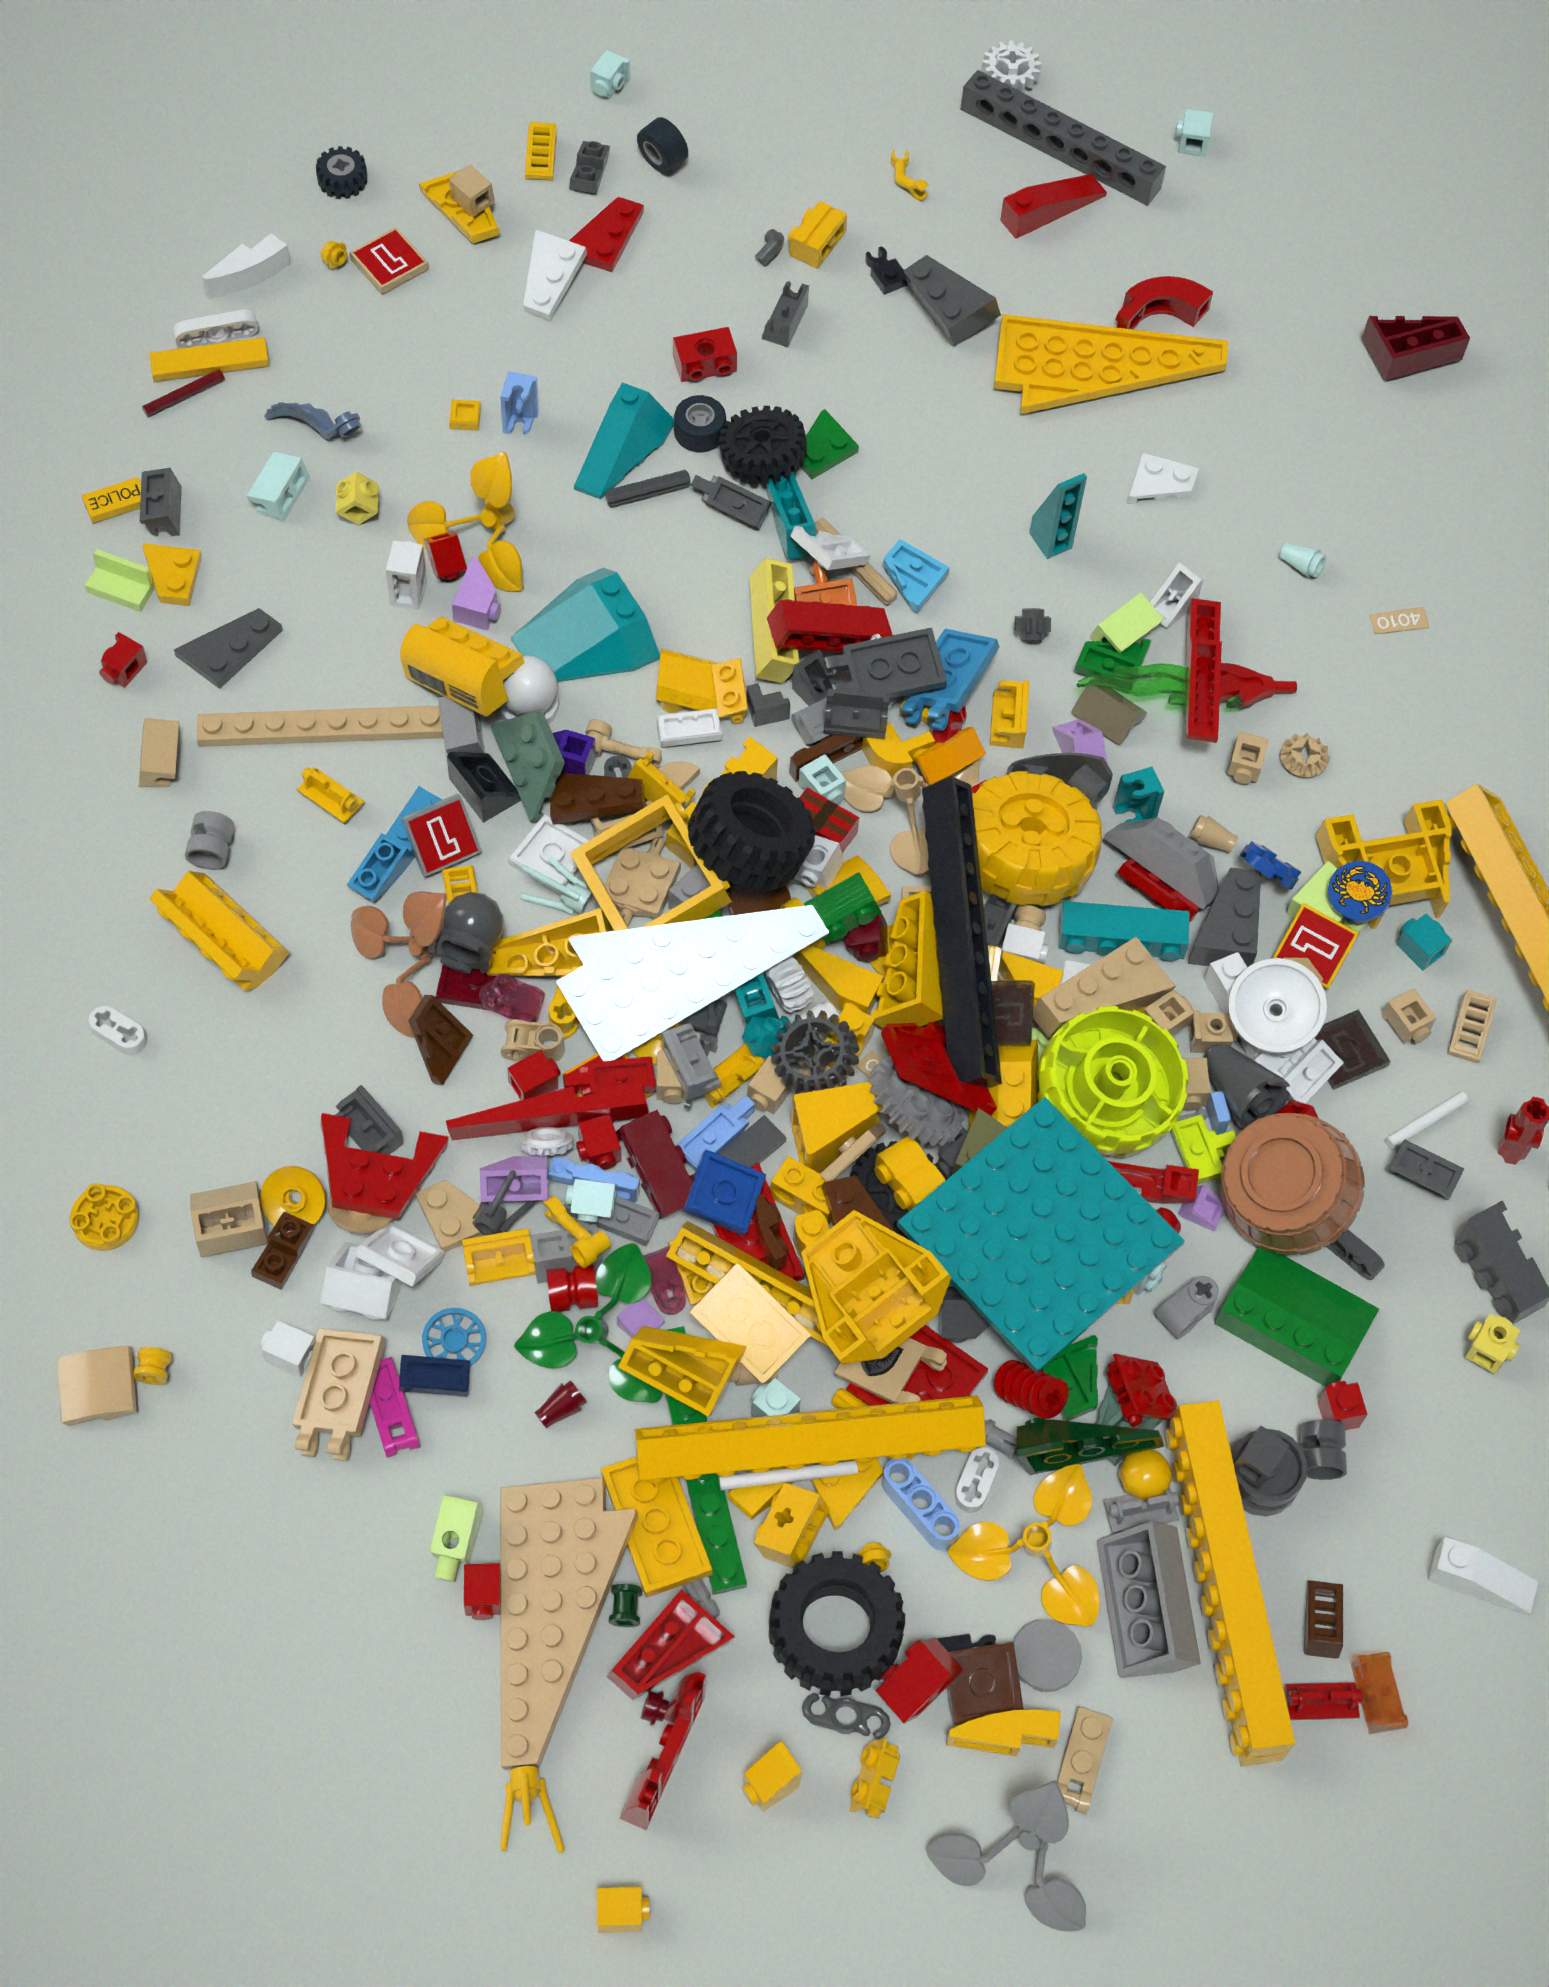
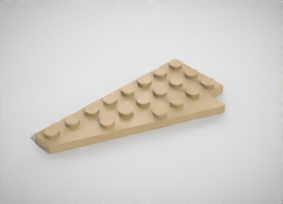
(554, 1580)

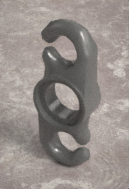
(862, 1710)

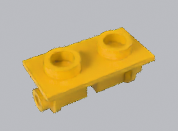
(730, 690)
(329, 794)
(733, 1073)
(877, 1762)

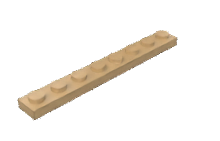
(319, 726)

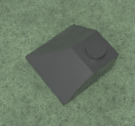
(958, 1318)

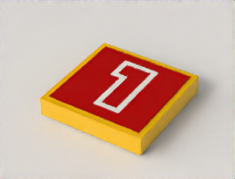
(1318, 939)

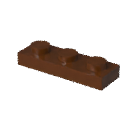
(834, 747)

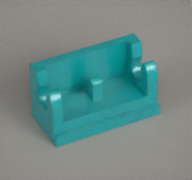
(1140, 794)

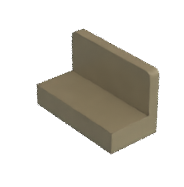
(1108, 712)

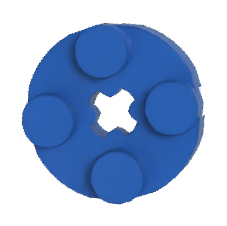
(1266, 862)

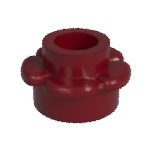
(654, 1707)

